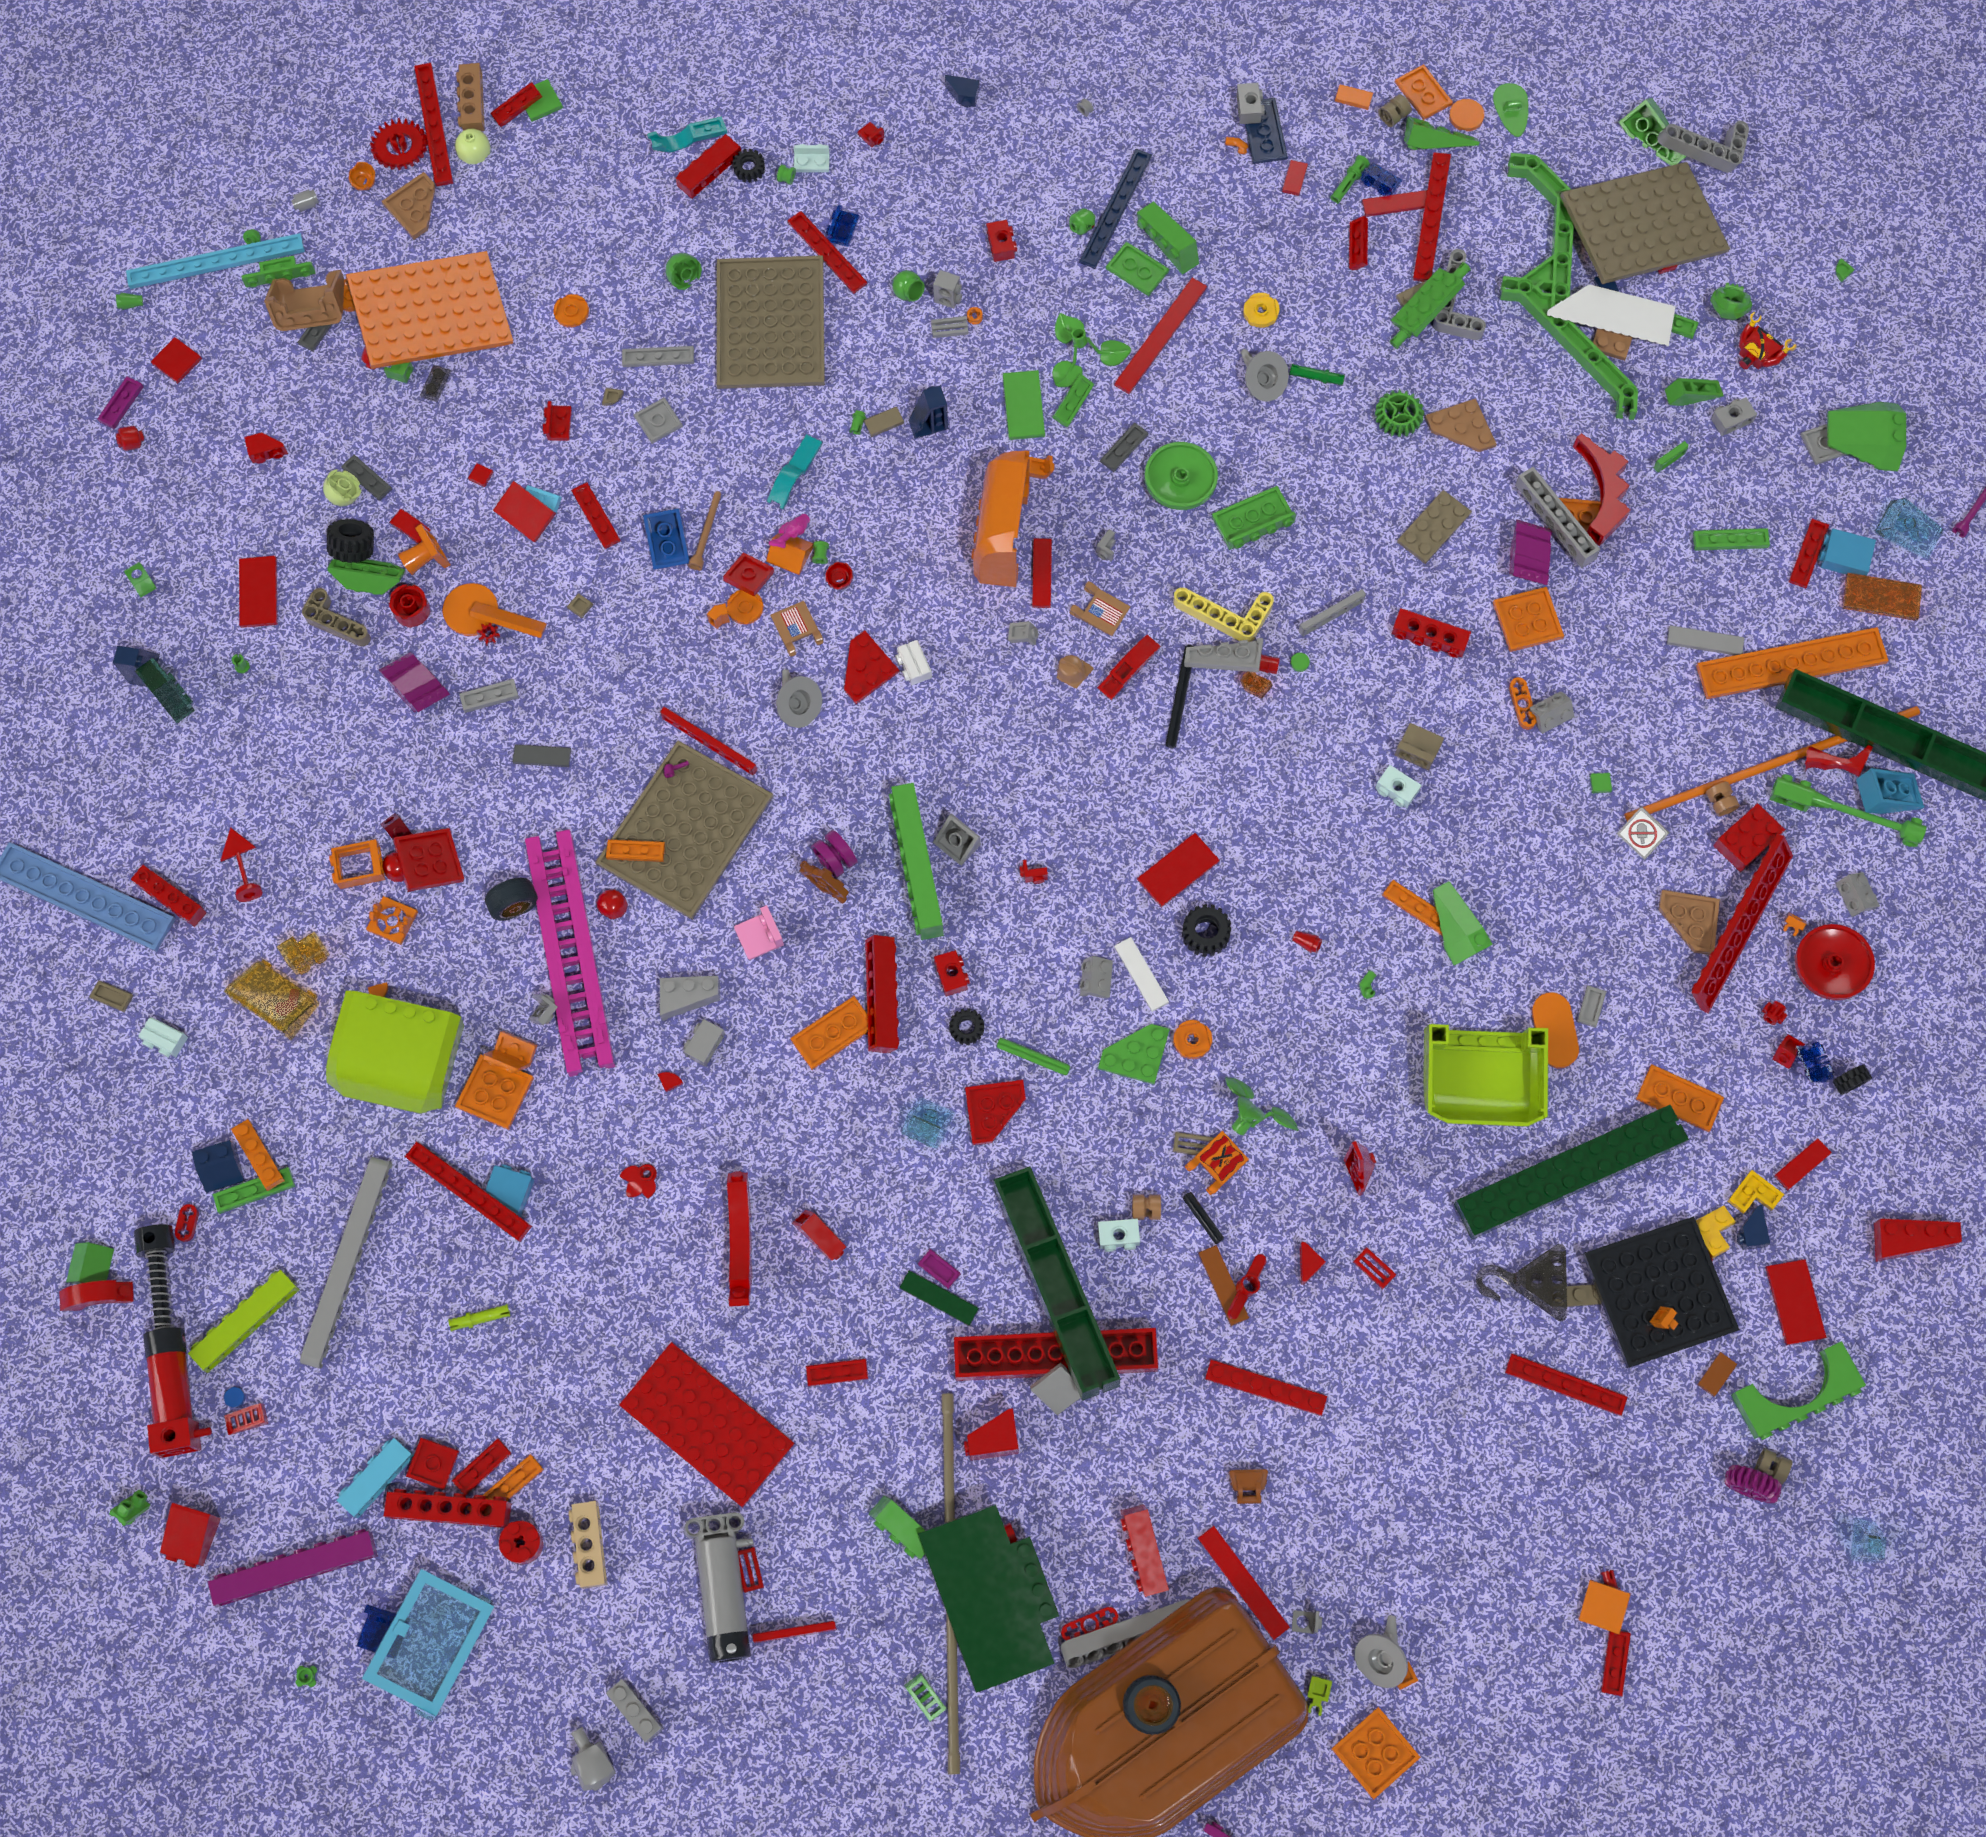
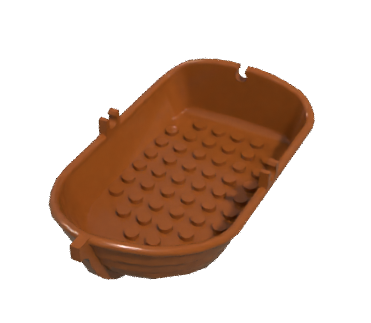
(1235, 1712)

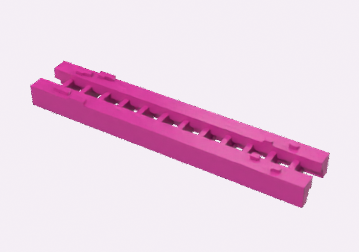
(585, 957)

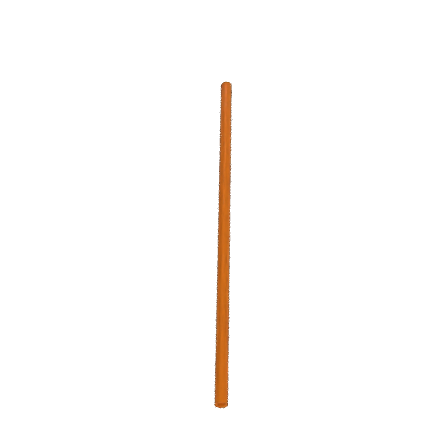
(1751, 771)

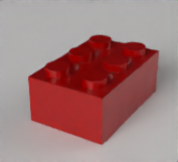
(1748, 837)

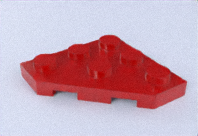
(866, 668)
(992, 1108)

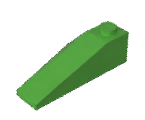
(1424, 136)

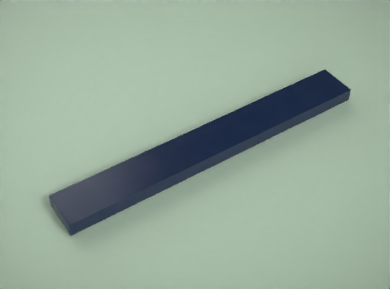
(1115, 208)

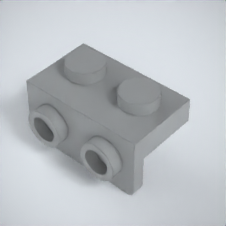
(1552, 711)
(1857, 893)
(1096, 977)
(544, 1011)

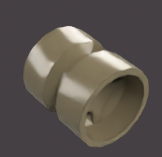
(1395, 110)
(1780, 1468)

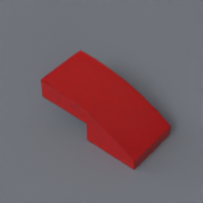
(406, 525)

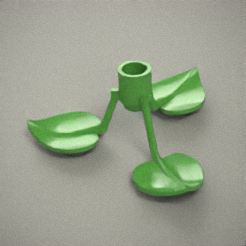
(1071, 329)
(1250, 1112)

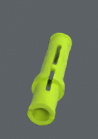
(479, 1317)

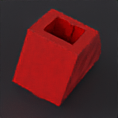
(263, 447)

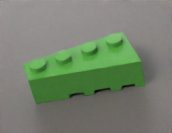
(1169, 237)

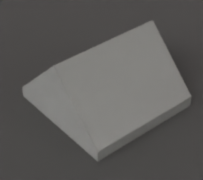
(957, 840)

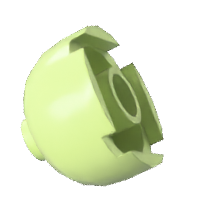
(472, 146)
(341, 488)

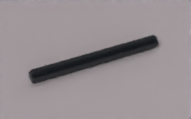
(1179, 702)

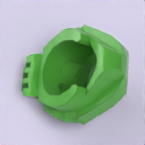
(1731, 301)

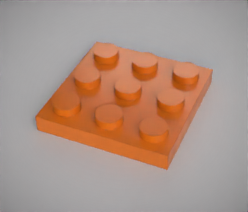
(1528, 619)
(494, 1093)
(1375, 1753)

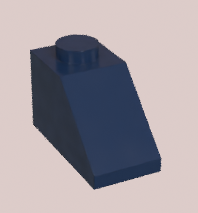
(963, 90)
(1754, 1231)

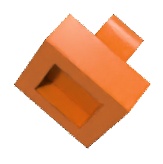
(1794, 921)
(1664, 1318)

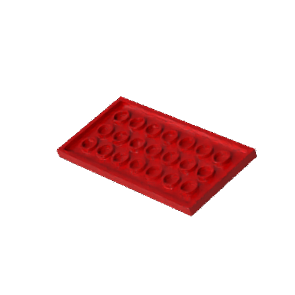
(706, 1424)

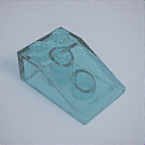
(1909, 528)

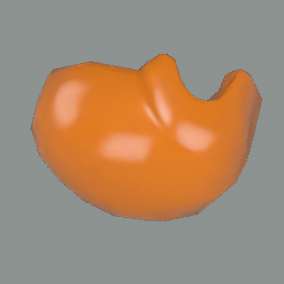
(359, 173)

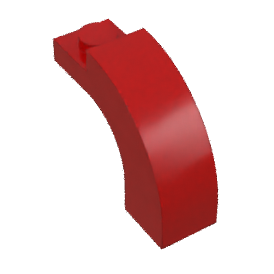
(93, 1293)

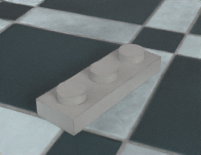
(489, 695)

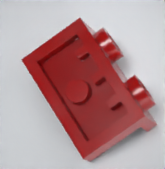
(557, 422)

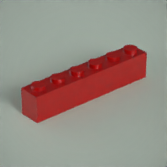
(881, 994)

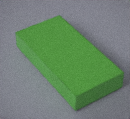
(1671, 457)

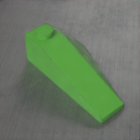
(1645, 124)
(1460, 928)

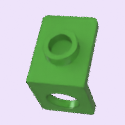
(143, 584)

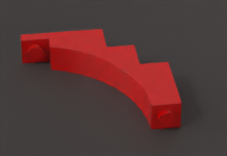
(740, 1239)

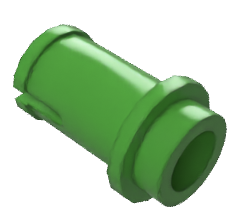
(858, 419)
(241, 665)

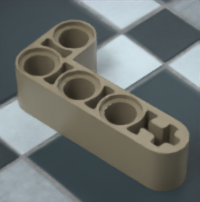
(338, 622)

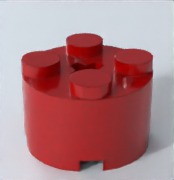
(409, 605)
(525, 1553)

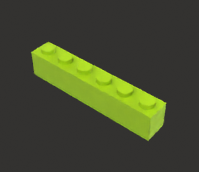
(243, 1321)

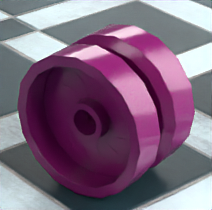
(834, 853)

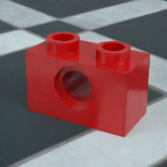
(1001, 231)
(947, 962)

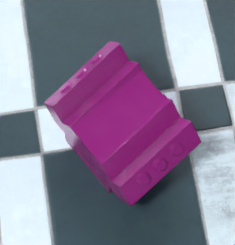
(1530, 552)
(413, 682)

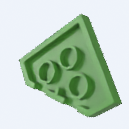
(1137, 1054)

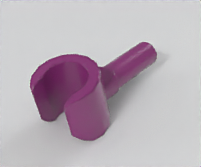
(669, 769)

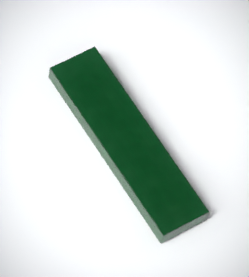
(939, 1298)

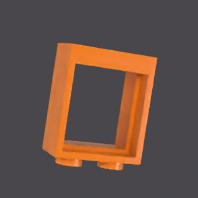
(357, 848)

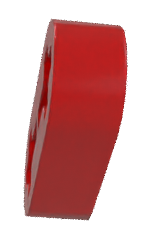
(182, 1222)

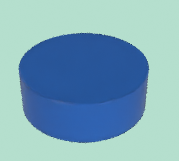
(234, 1397)

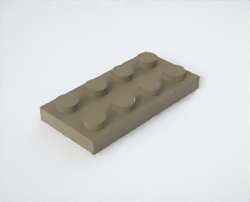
(1434, 526)

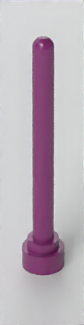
(1963, 526)

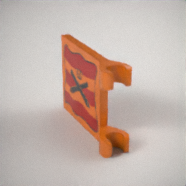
(1220, 1159)

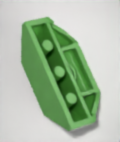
(367, 575)

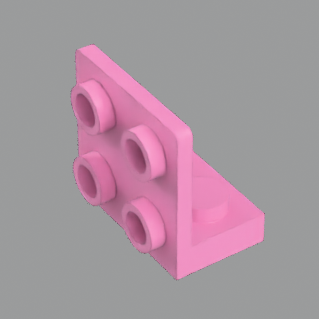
(759, 934)

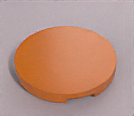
(459, 604)

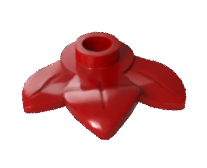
(637, 1182)

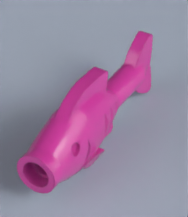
(791, 529)

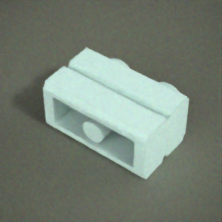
(162, 1037)

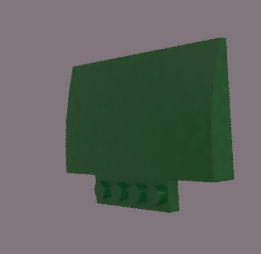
(991, 1596)

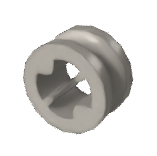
(1085, 107)

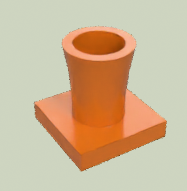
(423, 552)

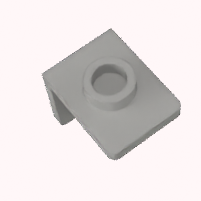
(1315, 1622)

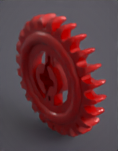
(399, 130)

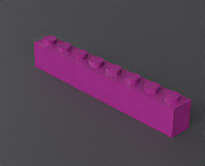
(293, 1568)

